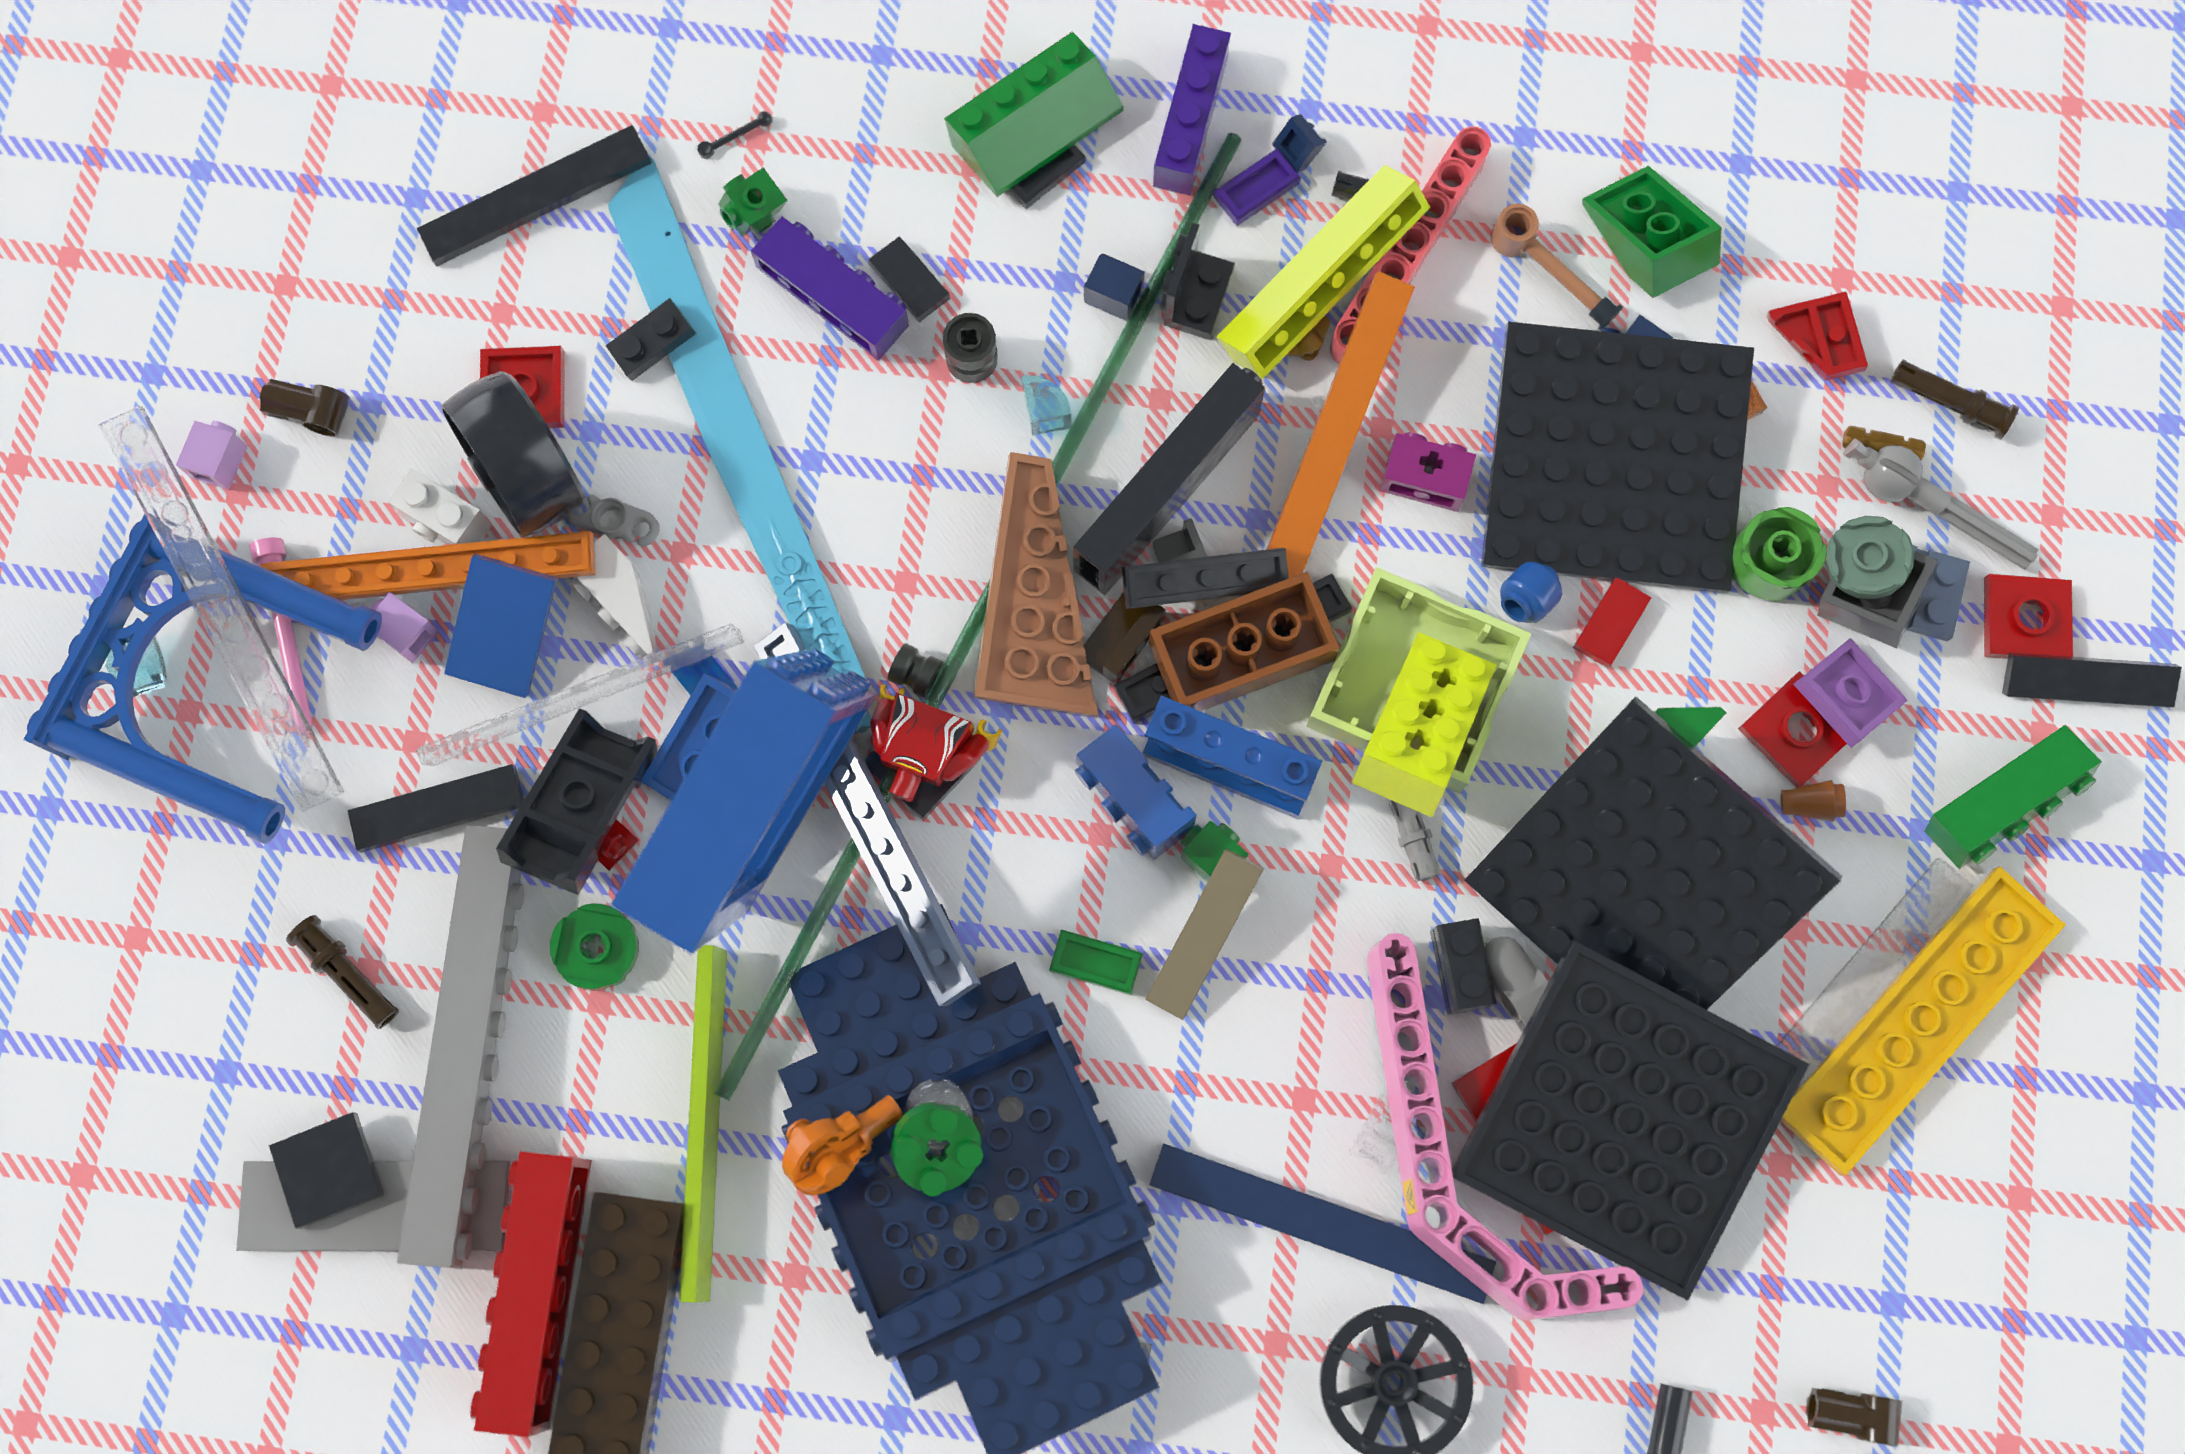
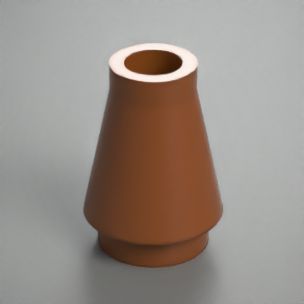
(1815, 801)

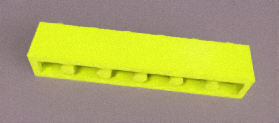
(1323, 271)

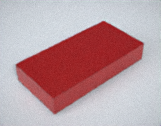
(1612, 622)

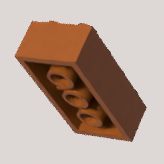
(1253, 620)

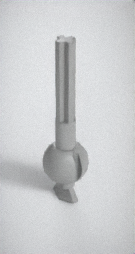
(1897, 474)

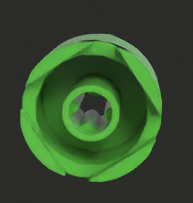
(1799, 557)

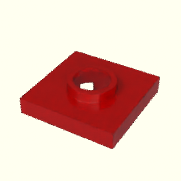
(2002, 624)
(1770, 734)

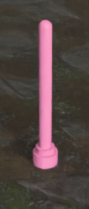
(273, 550)

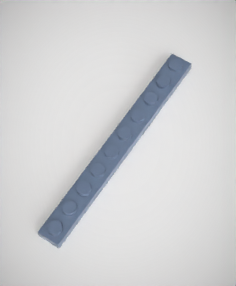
(890, 859)

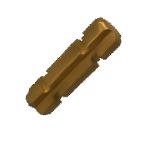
(1879, 439)

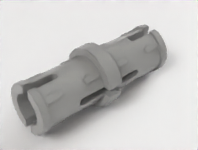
(1416, 841)

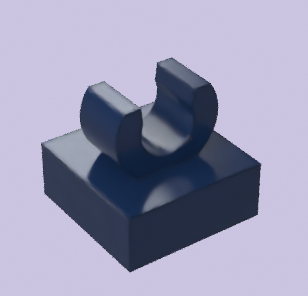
(1299, 142)

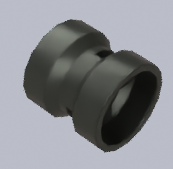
(914, 670)

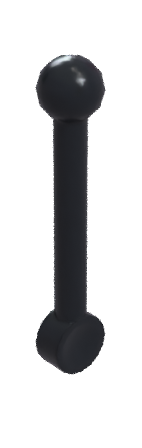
(707, 149)

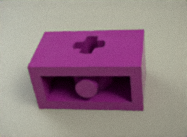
(1443, 487)

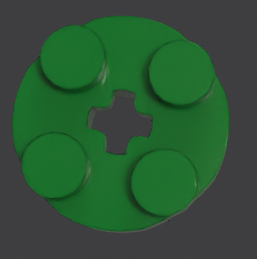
(581, 927)
(942, 1172)

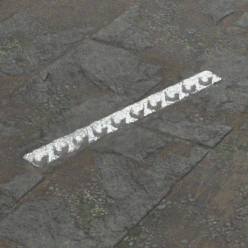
(221, 607)

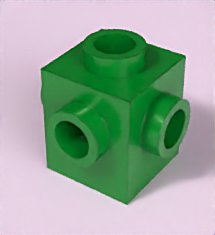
(751, 202)

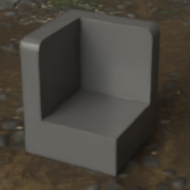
(1180, 545)

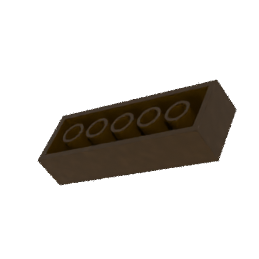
(619, 1327)

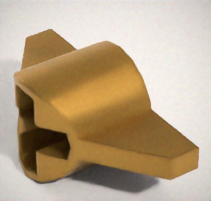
(1312, 342)

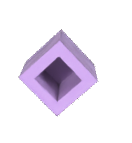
(212, 454)
(403, 627)

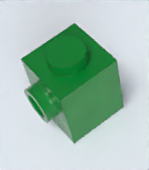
(1206, 846)

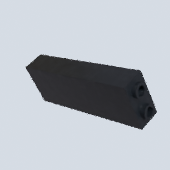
(1168, 478)

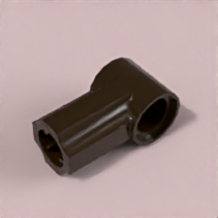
(315, 409)
(1866, 1416)

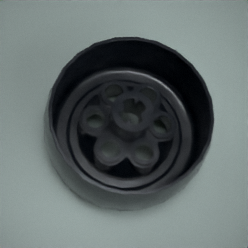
(513, 452)

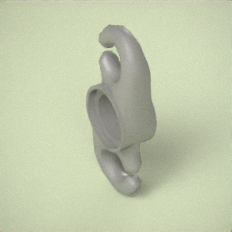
(630, 518)

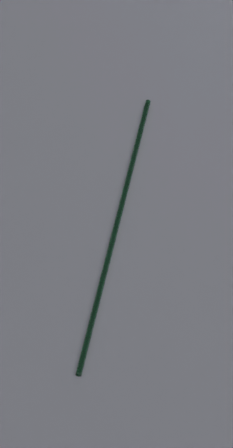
(974, 623)

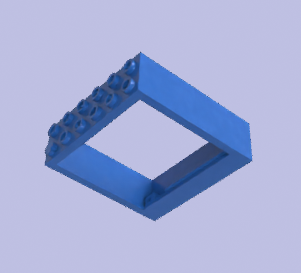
(744, 797)

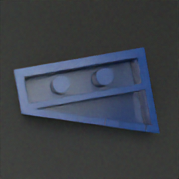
(1133, 793)

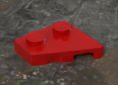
(1823, 334)

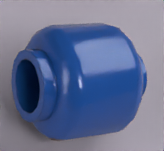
(1530, 592)

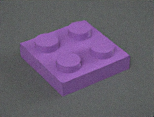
(1850, 692)

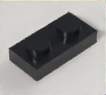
(650, 339)

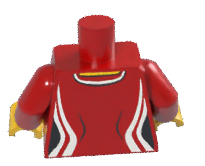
(925, 742)

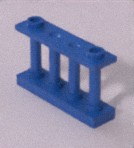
(1230, 757)

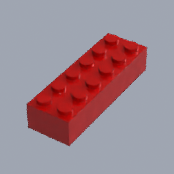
(531, 1295)

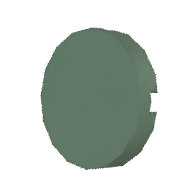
(1869, 557)

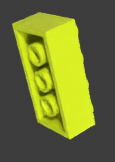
(1424, 724)

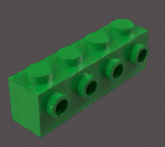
(2013, 797)

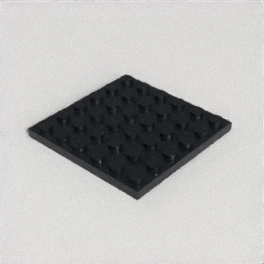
(1618, 456)
(1653, 863)
(1629, 1119)

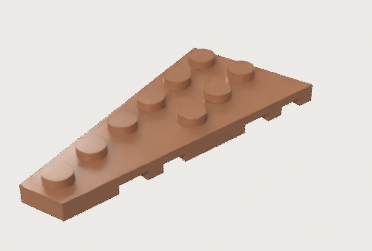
(1032, 616)

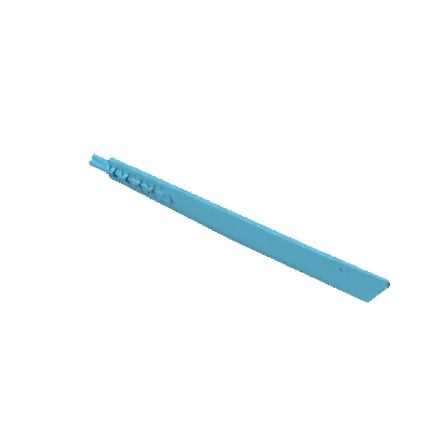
(728, 419)

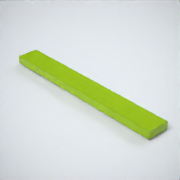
(703, 1125)

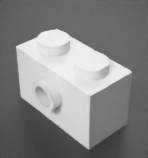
(437, 511)

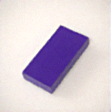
(1257, 187)

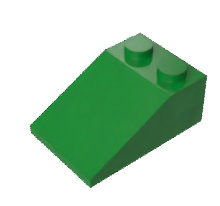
(1654, 231)

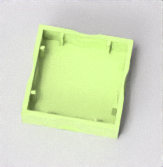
(1378, 646)

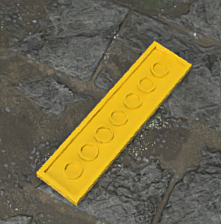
(1920, 1020)

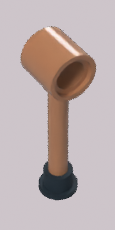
(1512, 245)

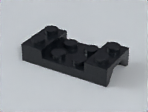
(575, 803)

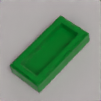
(1095, 962)

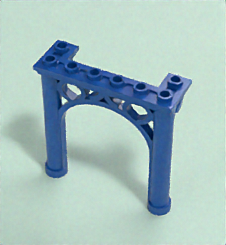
(69, 730)

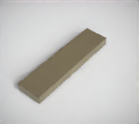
(1204, 933)

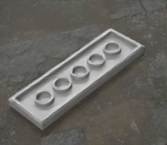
(372, 1226)

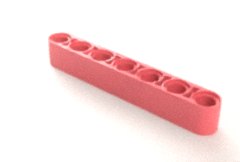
(1426, 231)

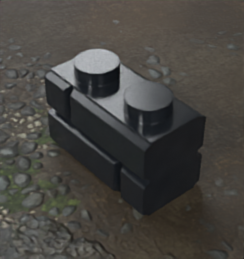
(1463, 966)

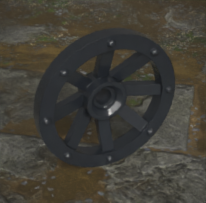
(1407, 1391)

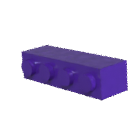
(1191, 109)
(831, 287)

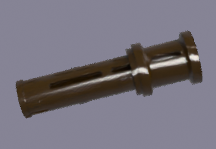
(1970, 405)
(330, 958)

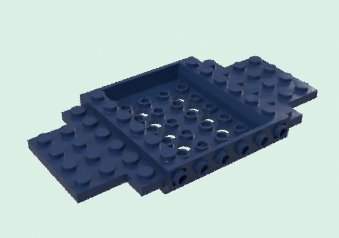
(1030, 1303)

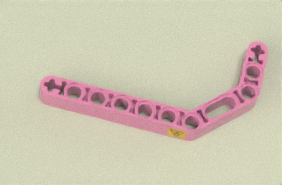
(1434, 1151)

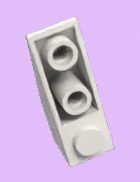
(621, 595)

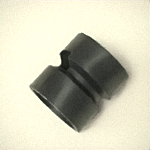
(970, 347)

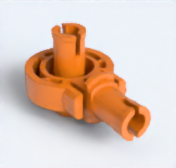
(833, 1146)

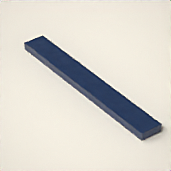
(1311, 1220)

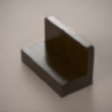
(1121, 638)

